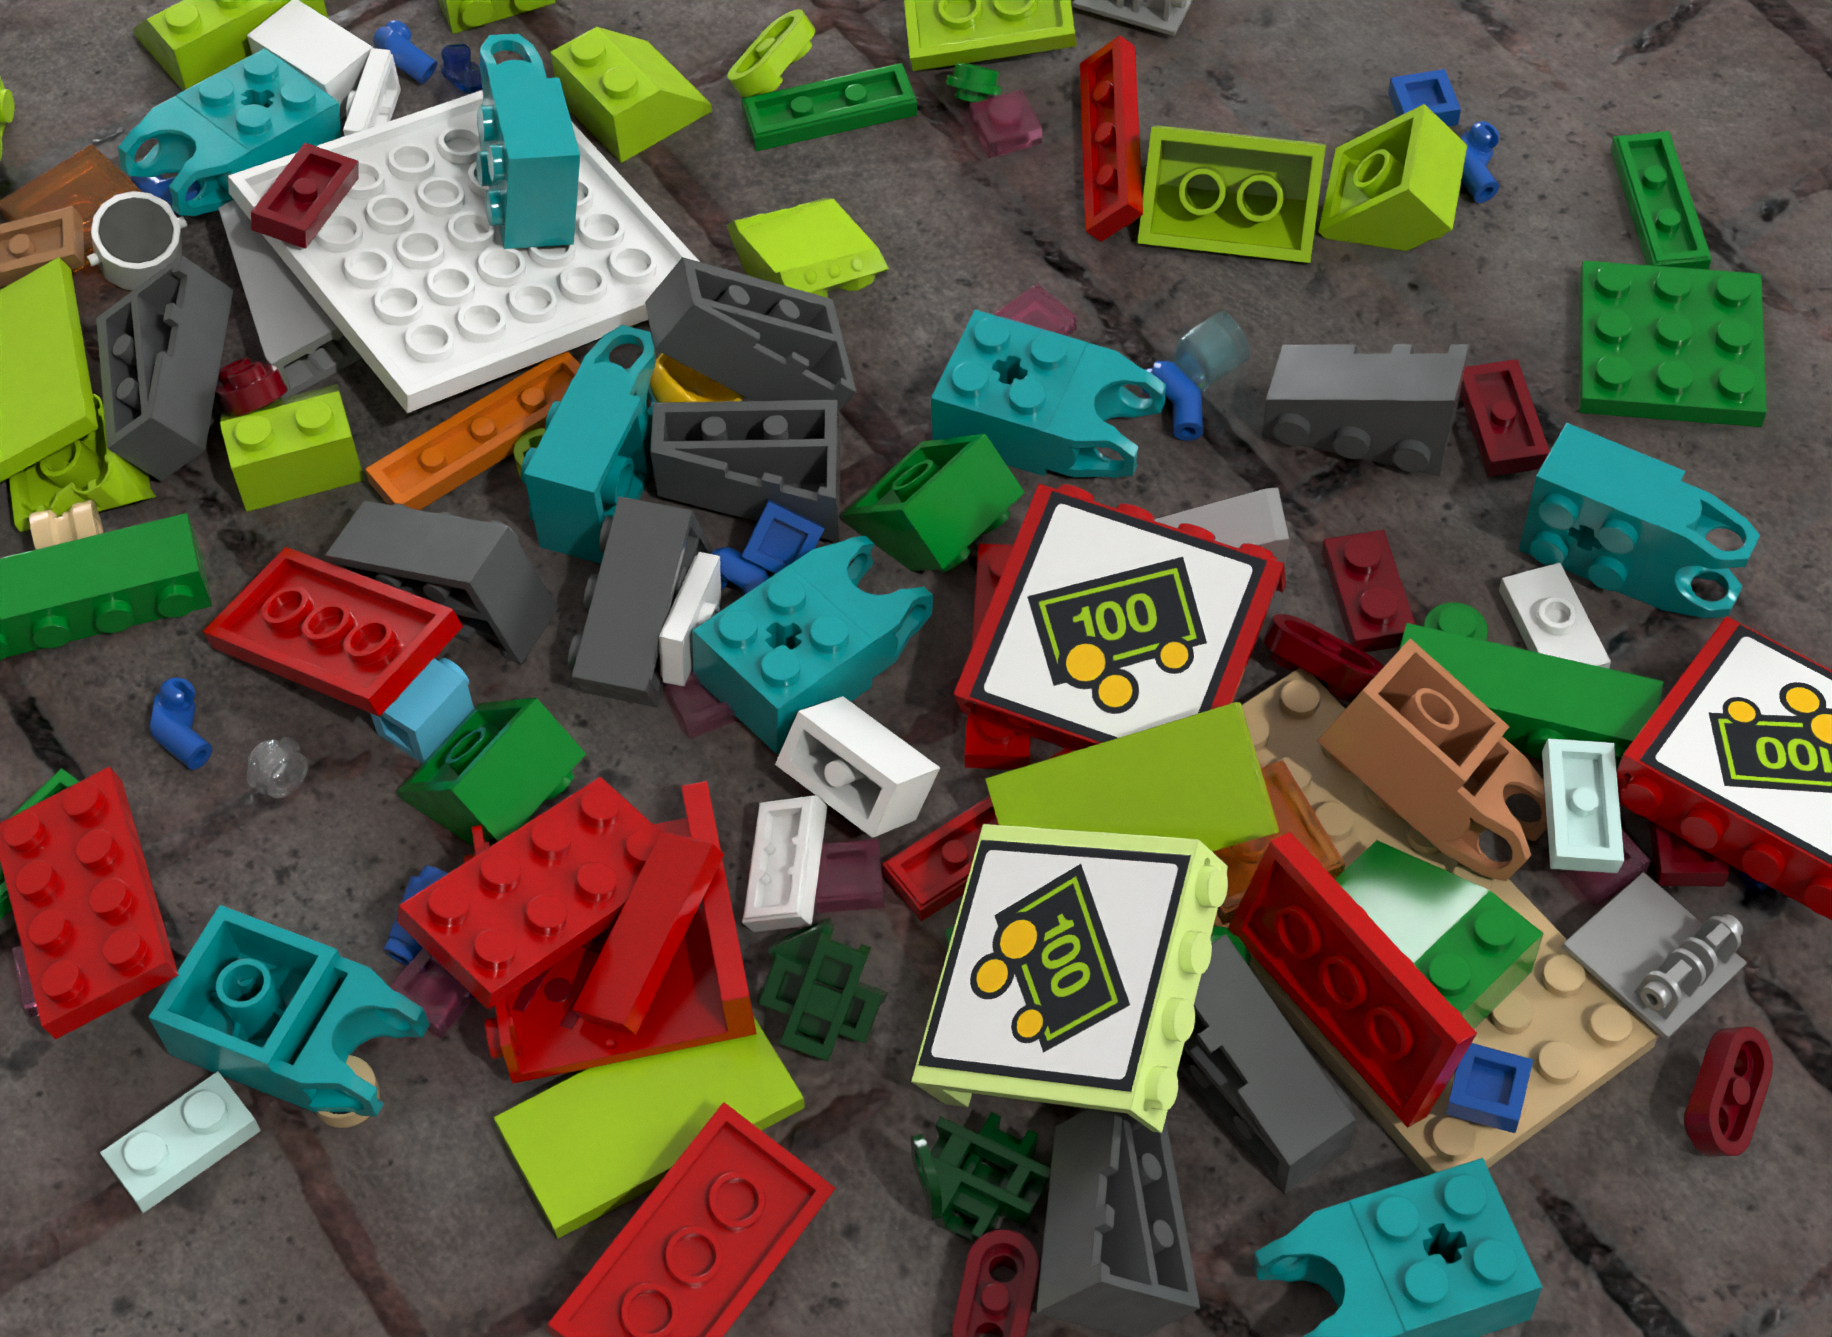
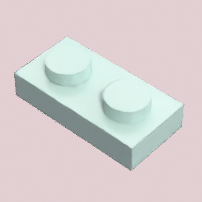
(1582, 806)
(180, 1141)

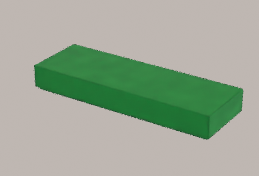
(829, 107)
(1659, 201)

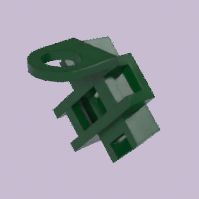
(814, 1008)
(977, 1187)

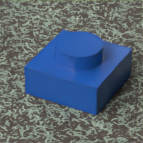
(1426, 88)
(781, 537)
(1490, 1087)

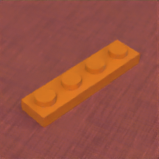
(471, 438)

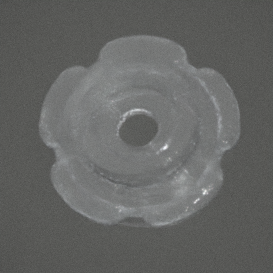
(276, 767)

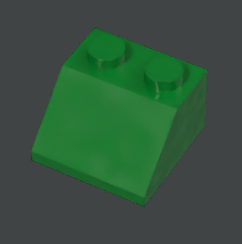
(937, 502)
(494, 770)

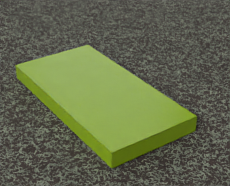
(42, 369)
(1165, 781)
(629, 1122)

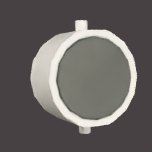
(134, 238)

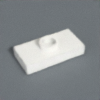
(375, 94)
(694, 605)
(1552, 615)
(785, 864)

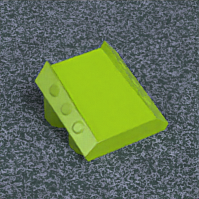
(807, 248)
(76, 475)

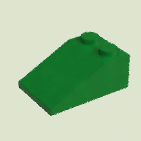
(1449, 927)

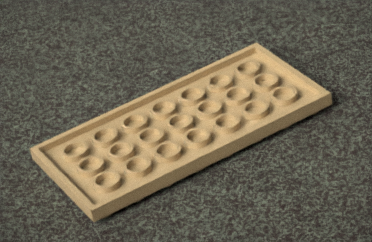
(1554, 1016)

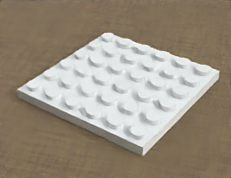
(427, 279)

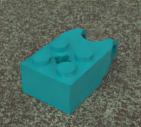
(230, 125)
(526, 148)
(1042, 398)
(593, 448)
(1632, 525)
(805, 639)
(280, 1014)
(1389, 1253)

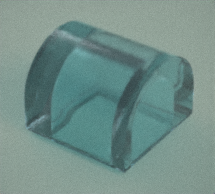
(1212, 350)

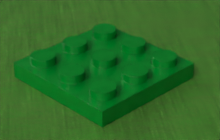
(1671, 344)

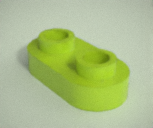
(771, 53)

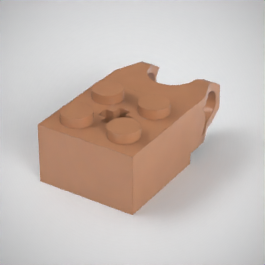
(1438, 760)

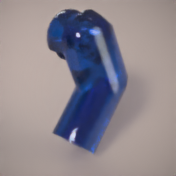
(460, 69)

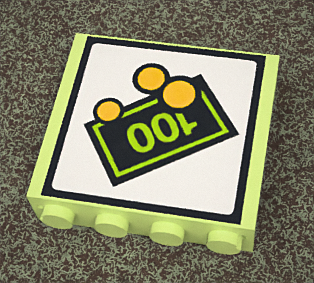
(1073, 970)

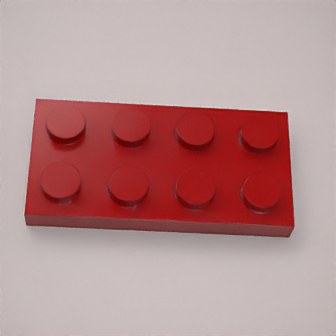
(333, 630)
(533, 893)
(84, 903)
(1351, 980)
(699, 1239)

